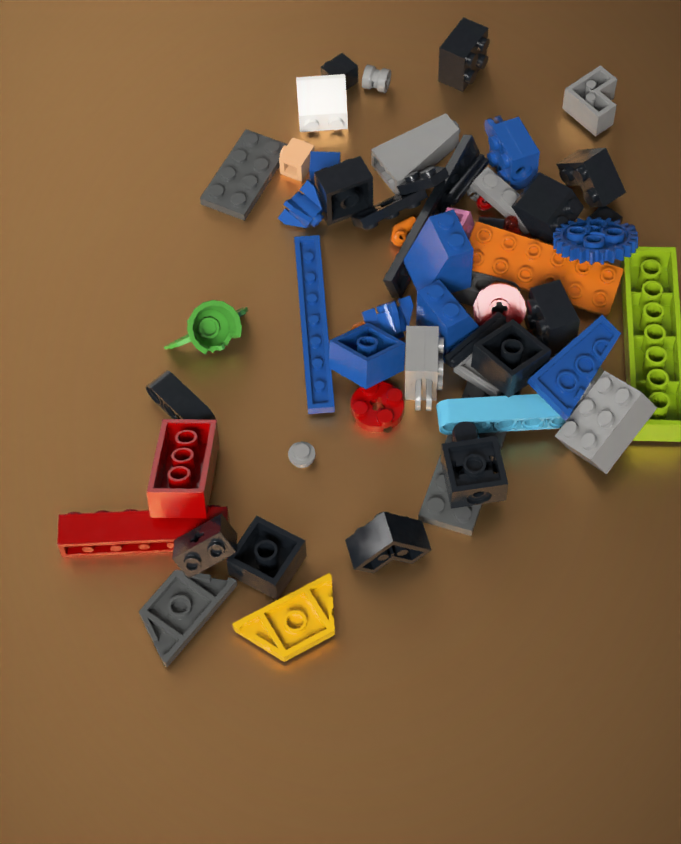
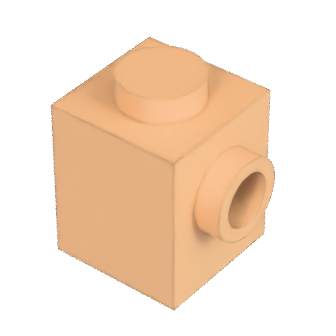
(295, 159)

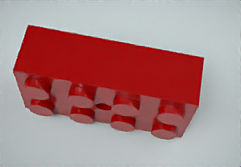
(183, 469)

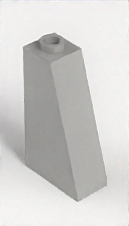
(415, 150)

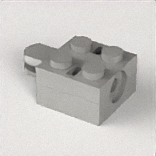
(423, 364)

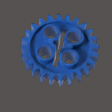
(595, 240)

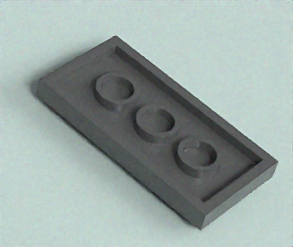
(243, 175)

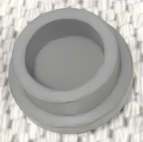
(301, 454)

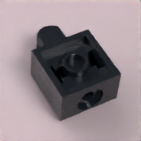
(473, 468)

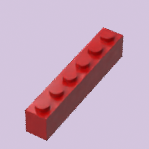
(124, 532)

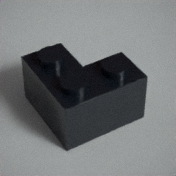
(594, 174)
(387, 539)

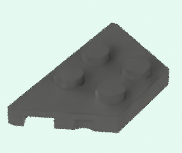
(181, 610)

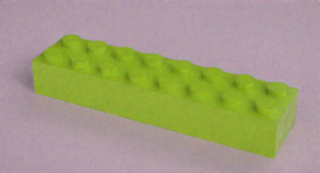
(653, 337)

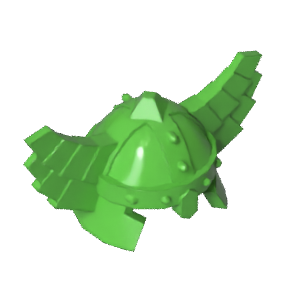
(211, 326)

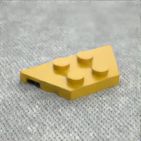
(292, 621)

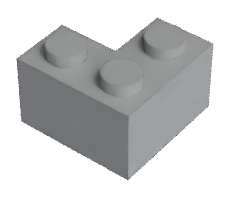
(591, 100)

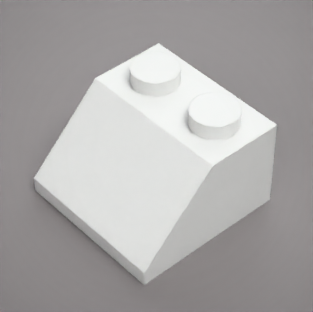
(322, 103)

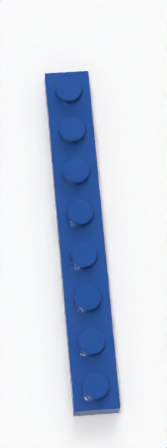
(314, 325)

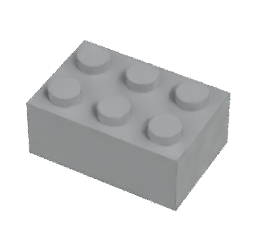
(606, 422)

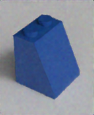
(441, 254)
(441, 308)

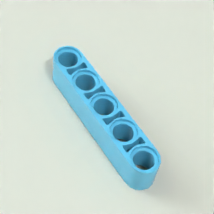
(498, 413)

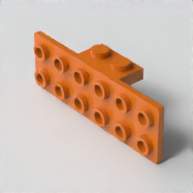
(535, 263)

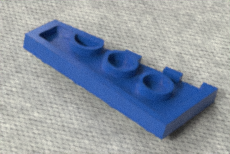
(569, 372)

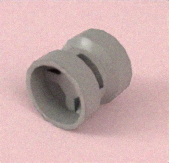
(376, 78)

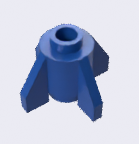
(304, 208)
(391, 317)

